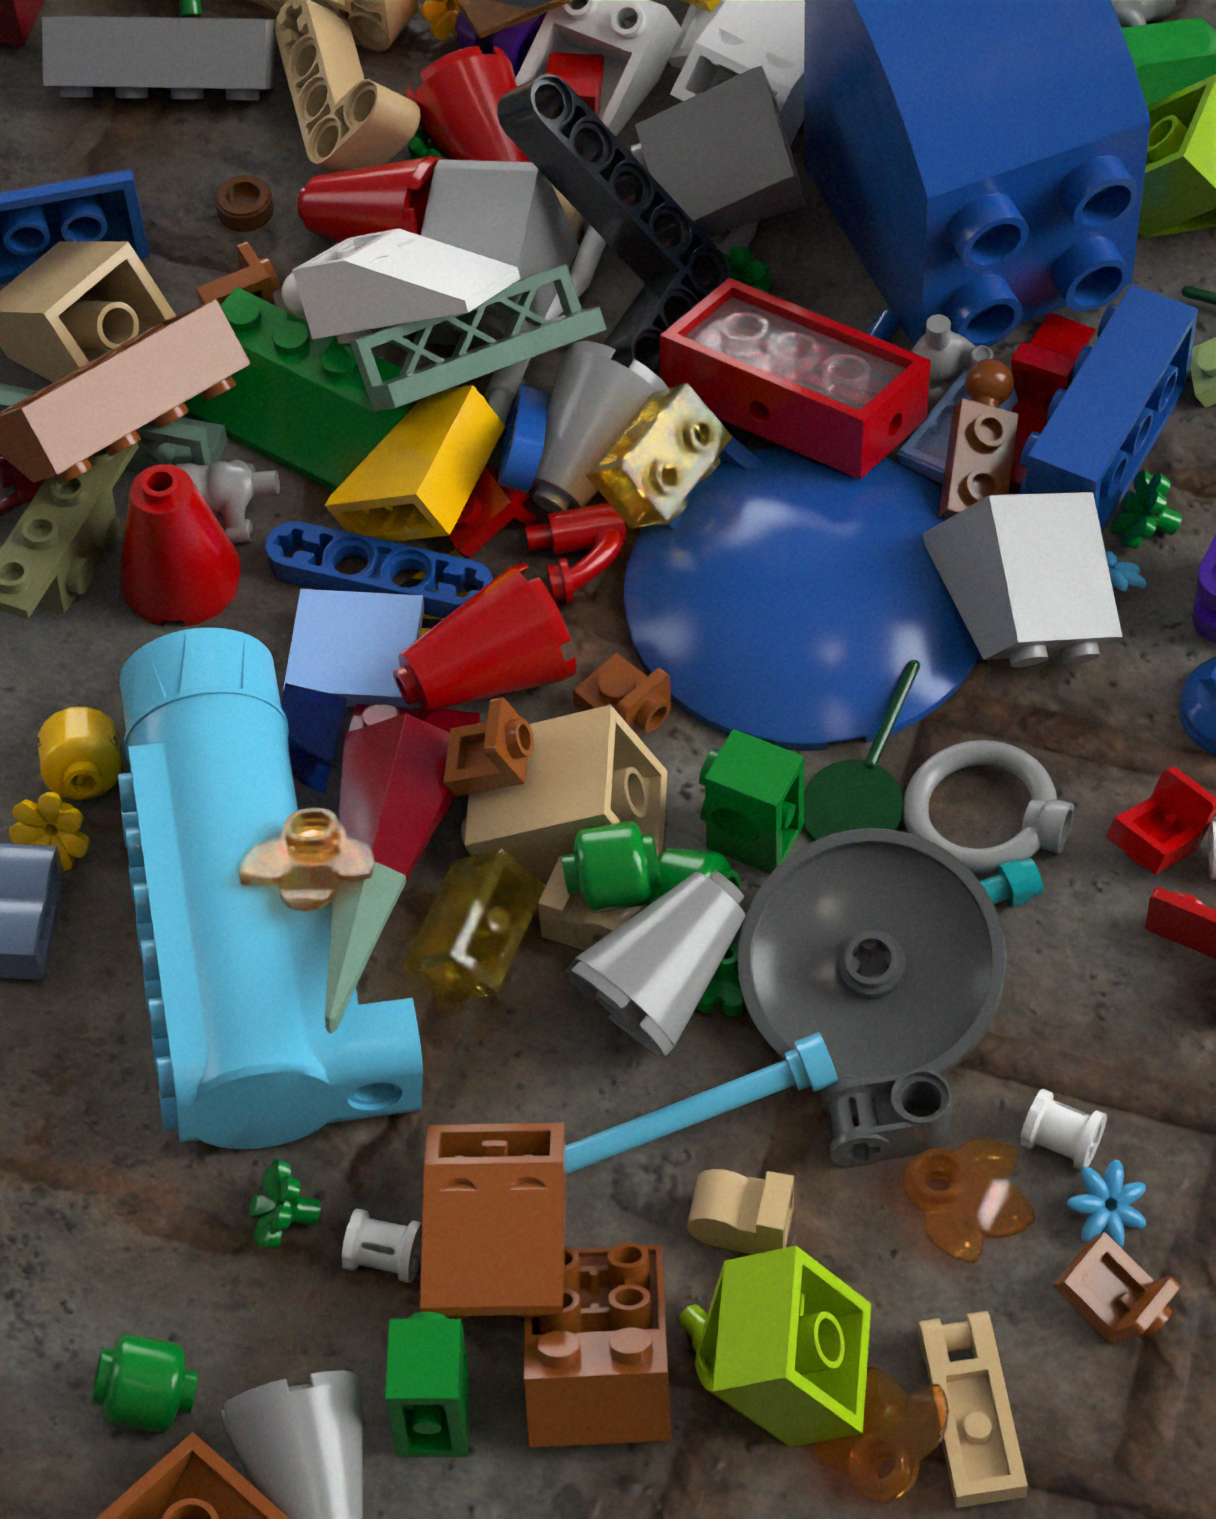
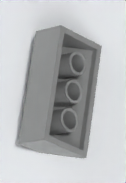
(159, 54)

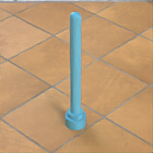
(804, 1067)

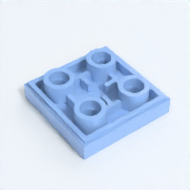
(352, 643)

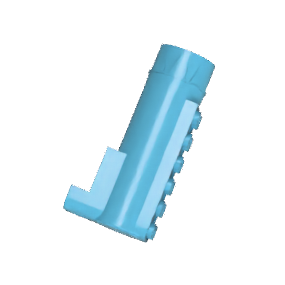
(225, 964)

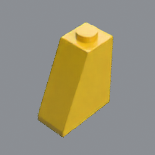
(421, 469)

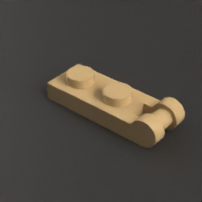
(980, 1430)

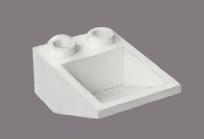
(746, 37)
(631, 56)
(390, 282)

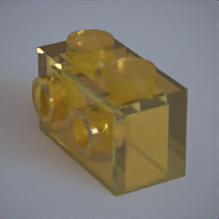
(660, 457)
(474, 926)

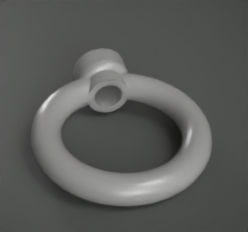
(1045, 822)

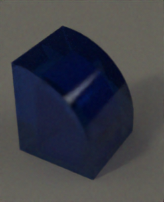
(314, 733)

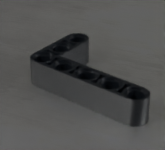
(621, 205)

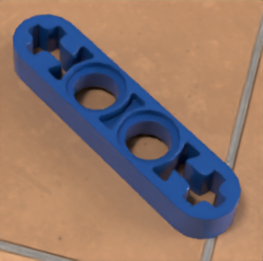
(384, 562)

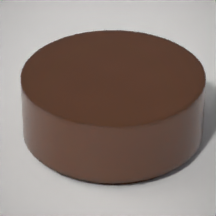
(244, 203)

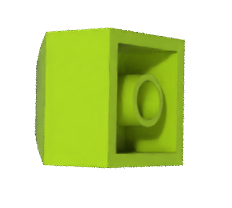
(1181, 163)
(785, 1346)

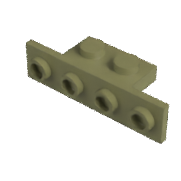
(62, 538)

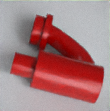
(575, 530)

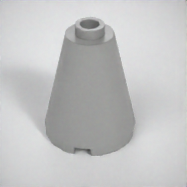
(584, 416)
(662, 960)
(302, 1444)

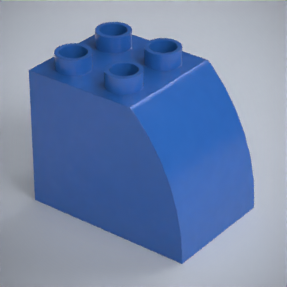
(978, 153)

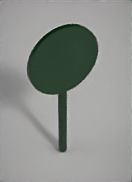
(857, 791)

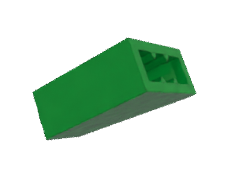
(1171, 55)

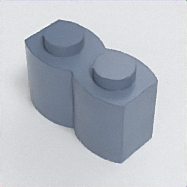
(28, 908)

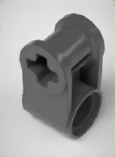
(883, 1116)

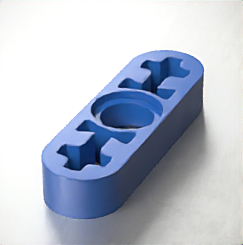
(523, 438)

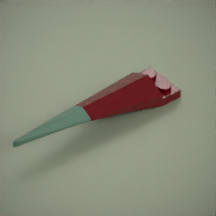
(393, 804)

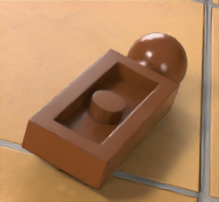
(980, 440)

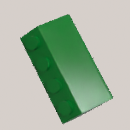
(298, 395)

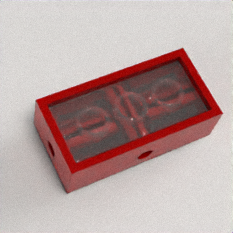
(797, 377)

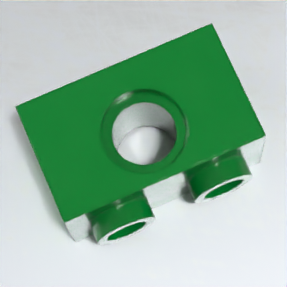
(753, 800)
(428, 1386)

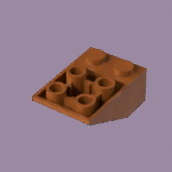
(494, 1220)
(605, 1360)

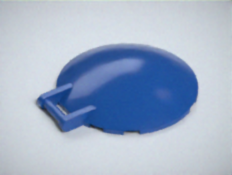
(798, 600)

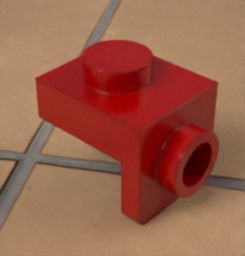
(488, 511)
(1166, 824)

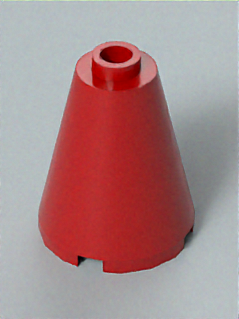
(461, 105)
(368, 199)
(175, 551)
(488, 646)

